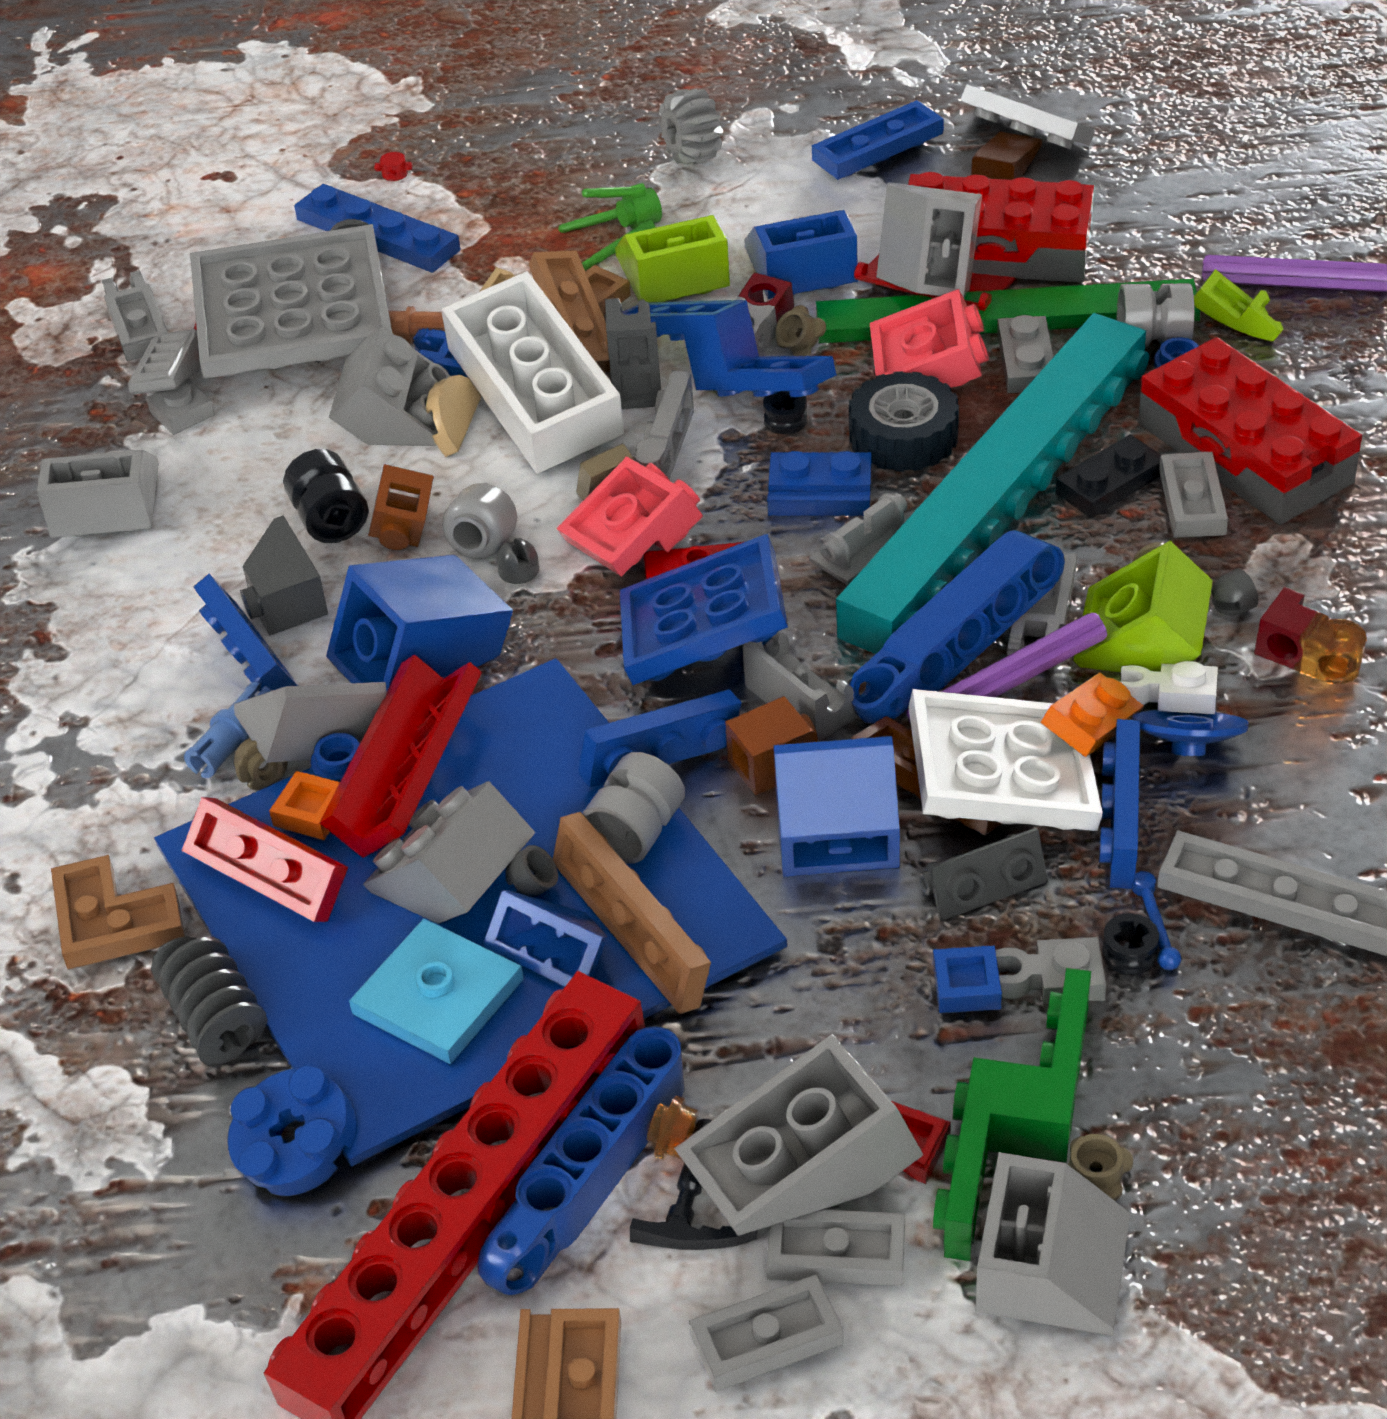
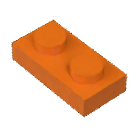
(1090, 713)

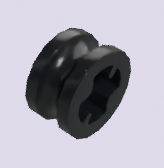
(784, 413)
(1134, 928)

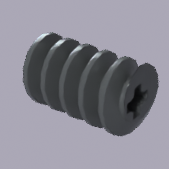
(208, 997)

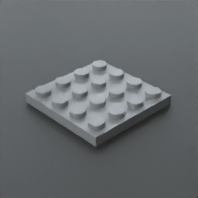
(287, 300)

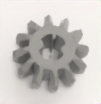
(690, 126)

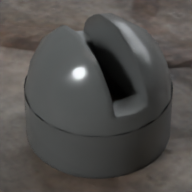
(508, 565)
(1234, 593)
(543, 869)

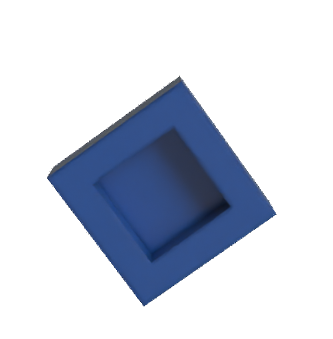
(967, 979)

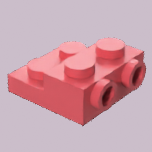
(932, 339)
(630, 514)

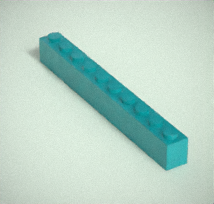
(993, 480)

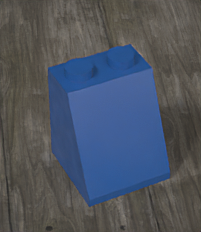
(415, 608)

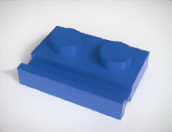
(819, 483)

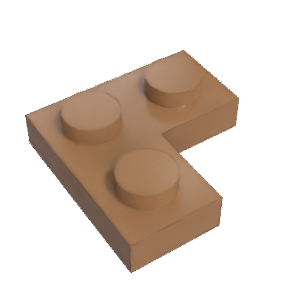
(105, 926)

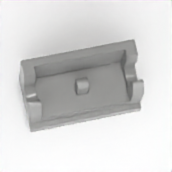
(781, 674)

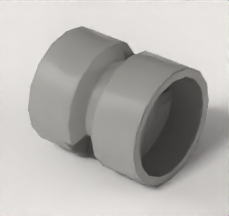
(1161, 312)
(635, 804)

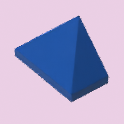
(545, 937)

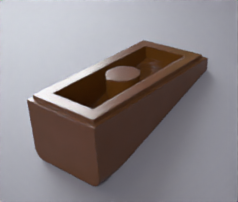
(1005, 156)

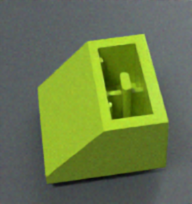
(675, 259)

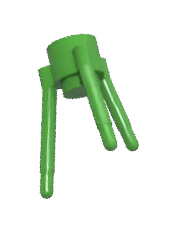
(638, 209)

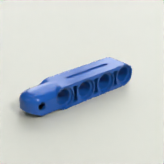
(957, 624)
(631, 1085)

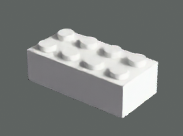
(533, 372)

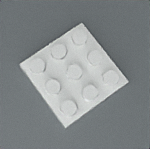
(999, 763)

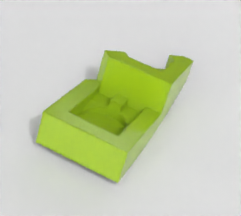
(1235, 308)

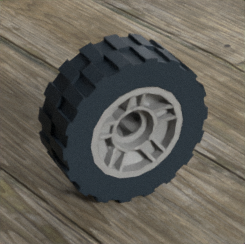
(904, 421)

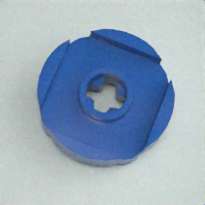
(270, 1106)

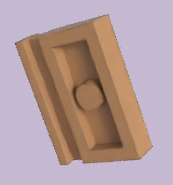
(567, 1364)

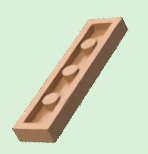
(631, 913)

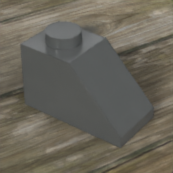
(282, 581)

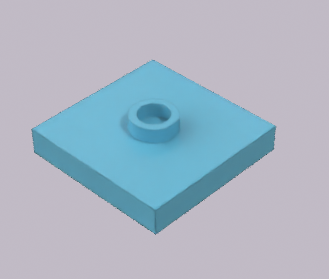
(436, 990)

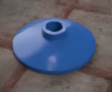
(1191, 730)

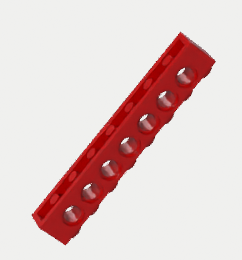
(428, 1276)

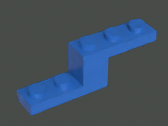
(726, 353)

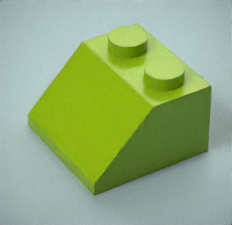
(1150, 612)

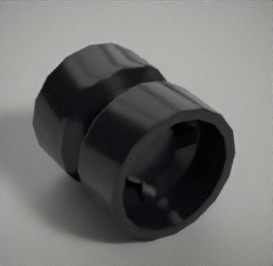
(325, 496)

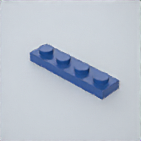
(395, 233)

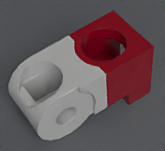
(766, 314)

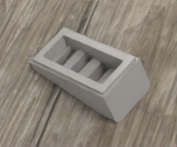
(166, 362)

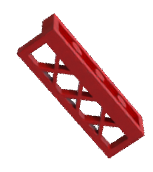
(398, 755)

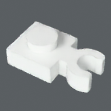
(1177, 688)

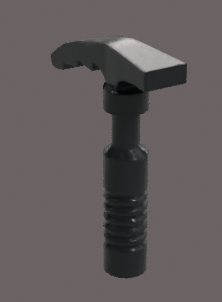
(677, 1230)

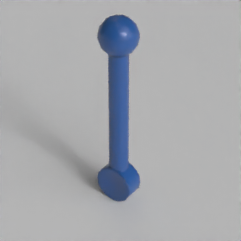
(1144, 886)

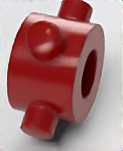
(393, 166)

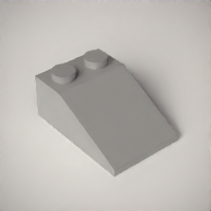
(801, 1142)

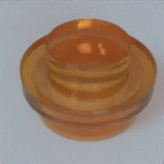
(671, 1127)

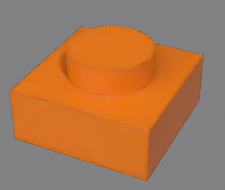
(303, 805)

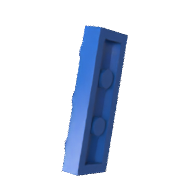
(877, 139)
(242, 637)
(666, 733)
(1121, 803)

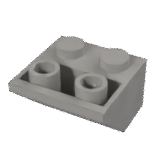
(928, 239)
(386, 392)
(98, 492)
(450, 853)
(1051, 1247)

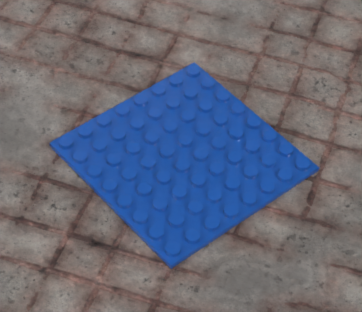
(305, 972)

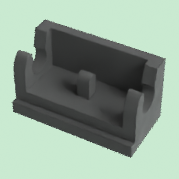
(633, 354)

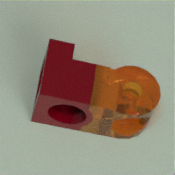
(1310, 640)

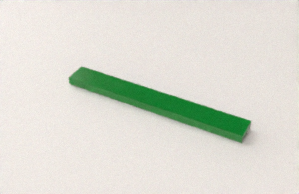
(1062, 305)

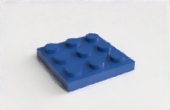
(701, 610)

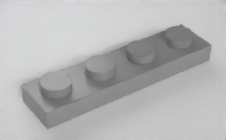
(1276, 891)

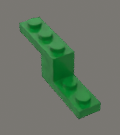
(1013, 1112)

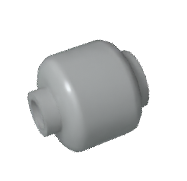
(479, 520)

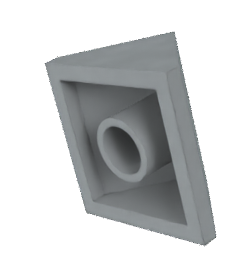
(296, 717)

